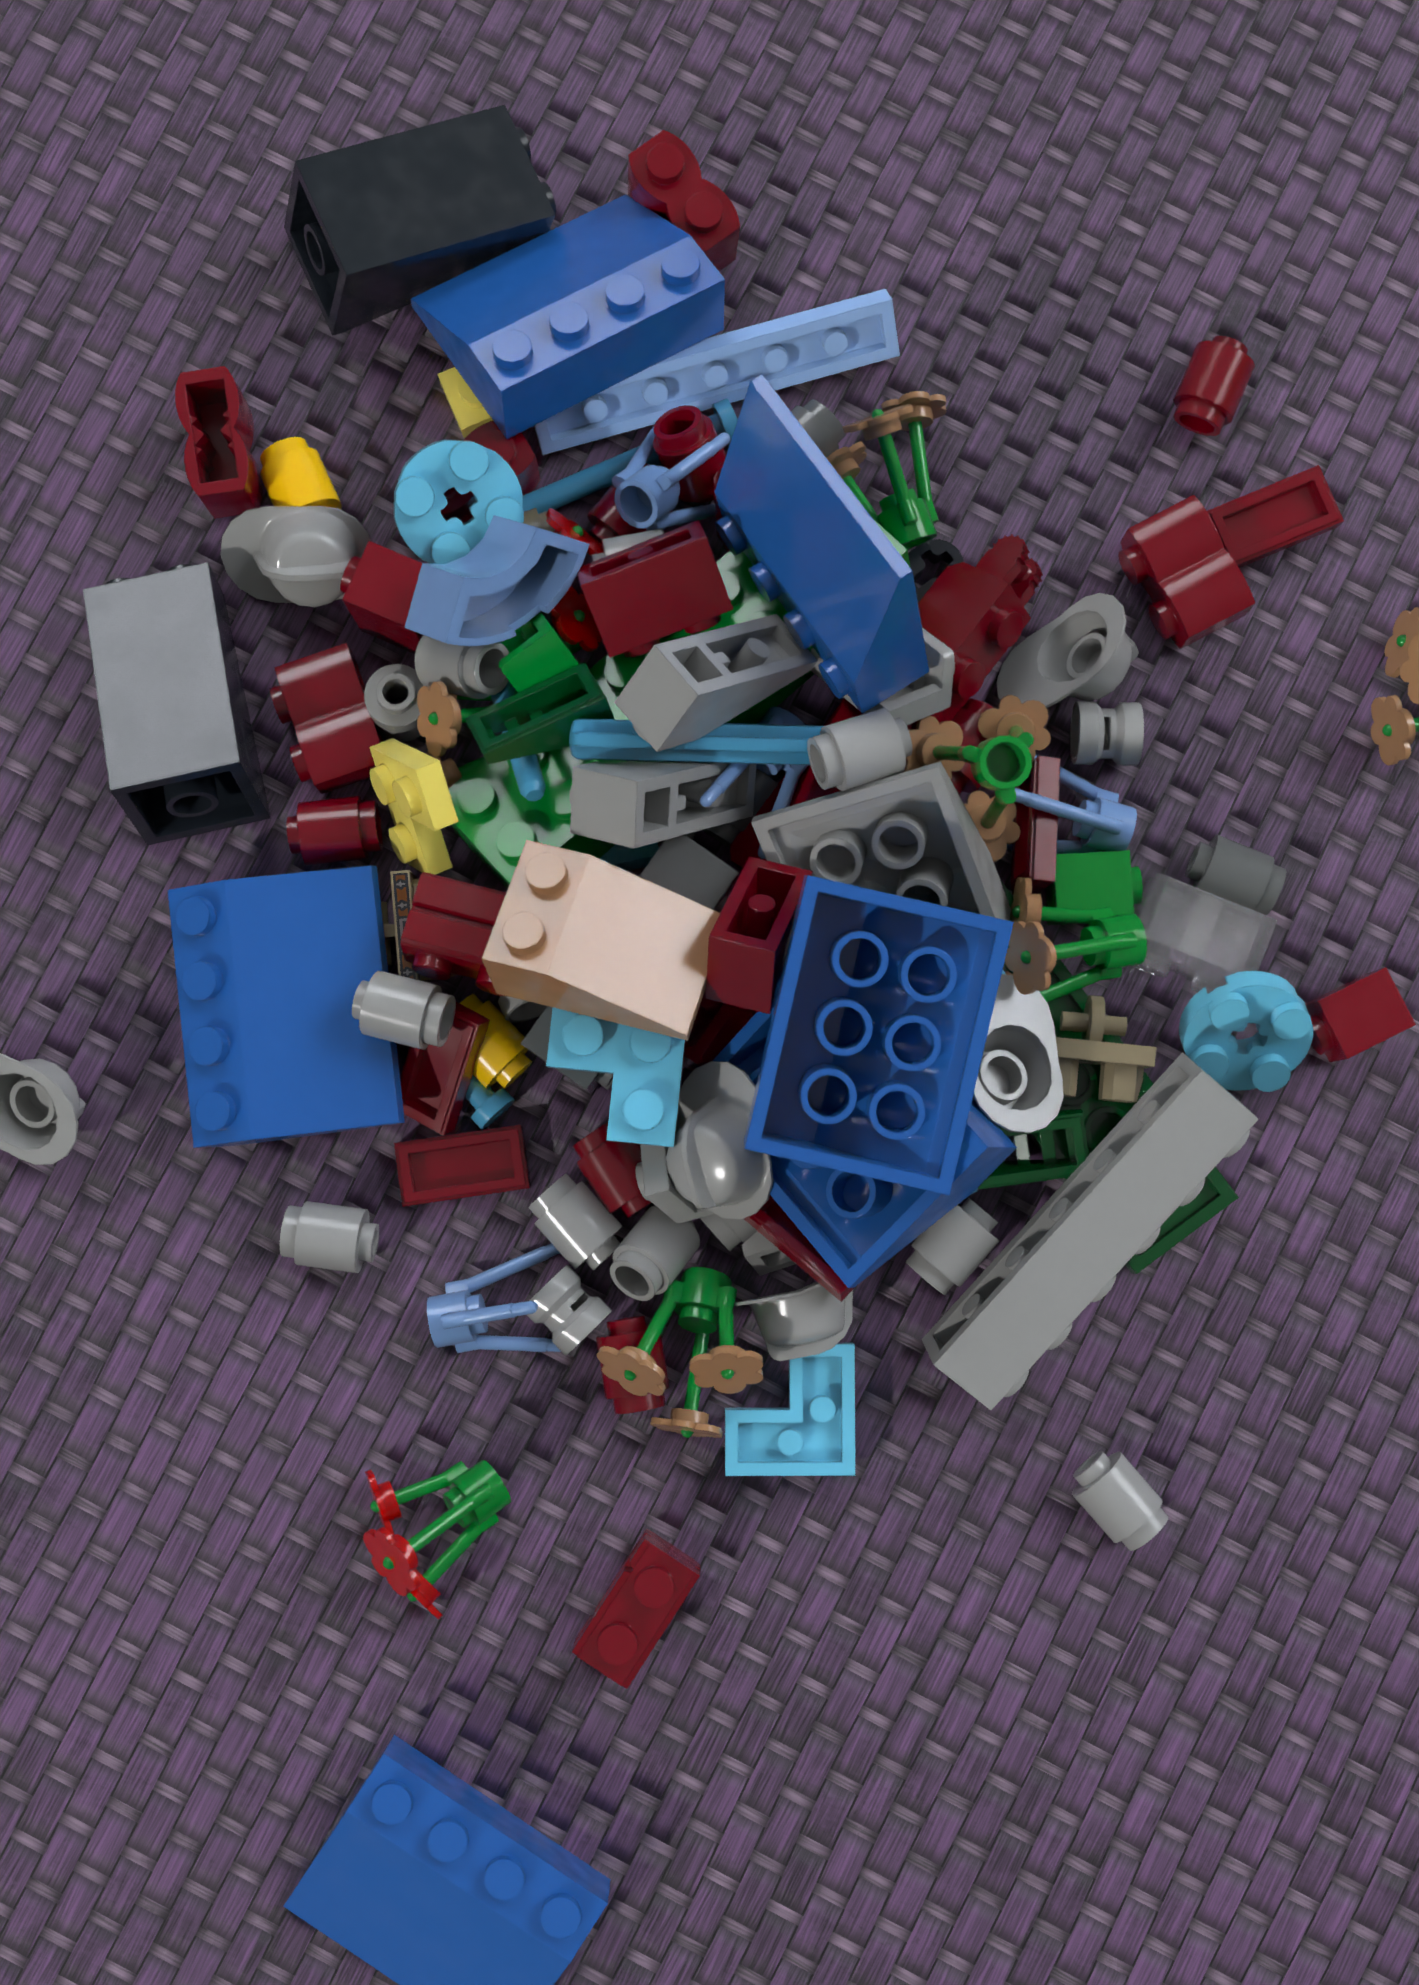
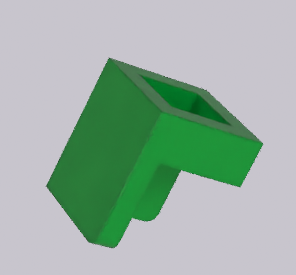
(537, 658)

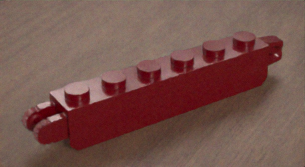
(971, 612)

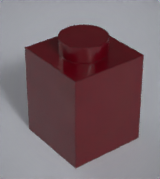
(1358, 1016)

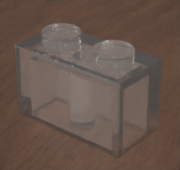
(1199, 933)

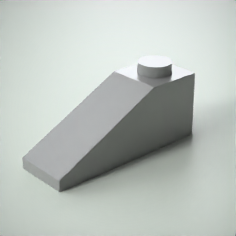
(710, 678)
(653, 800)

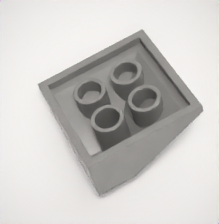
(891, 837)

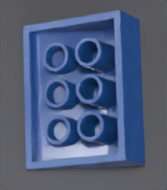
(574, 312)
(819, 554)
(269, 1006)
(877, 1034)
(857, 1218)
(446, 1883)

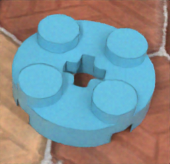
(421, 498)
(1253, 1062)

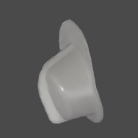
(292, 552)
(1072, 656)
(1020, 1066)
(37, 1110)
(708, 1149)
(801, 1321)

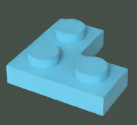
(643, 1069)
(810, 1435)

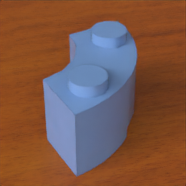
(495, 585)

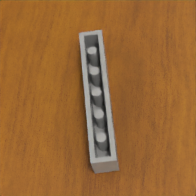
(1088, 1232)

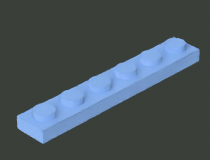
(722, 366)

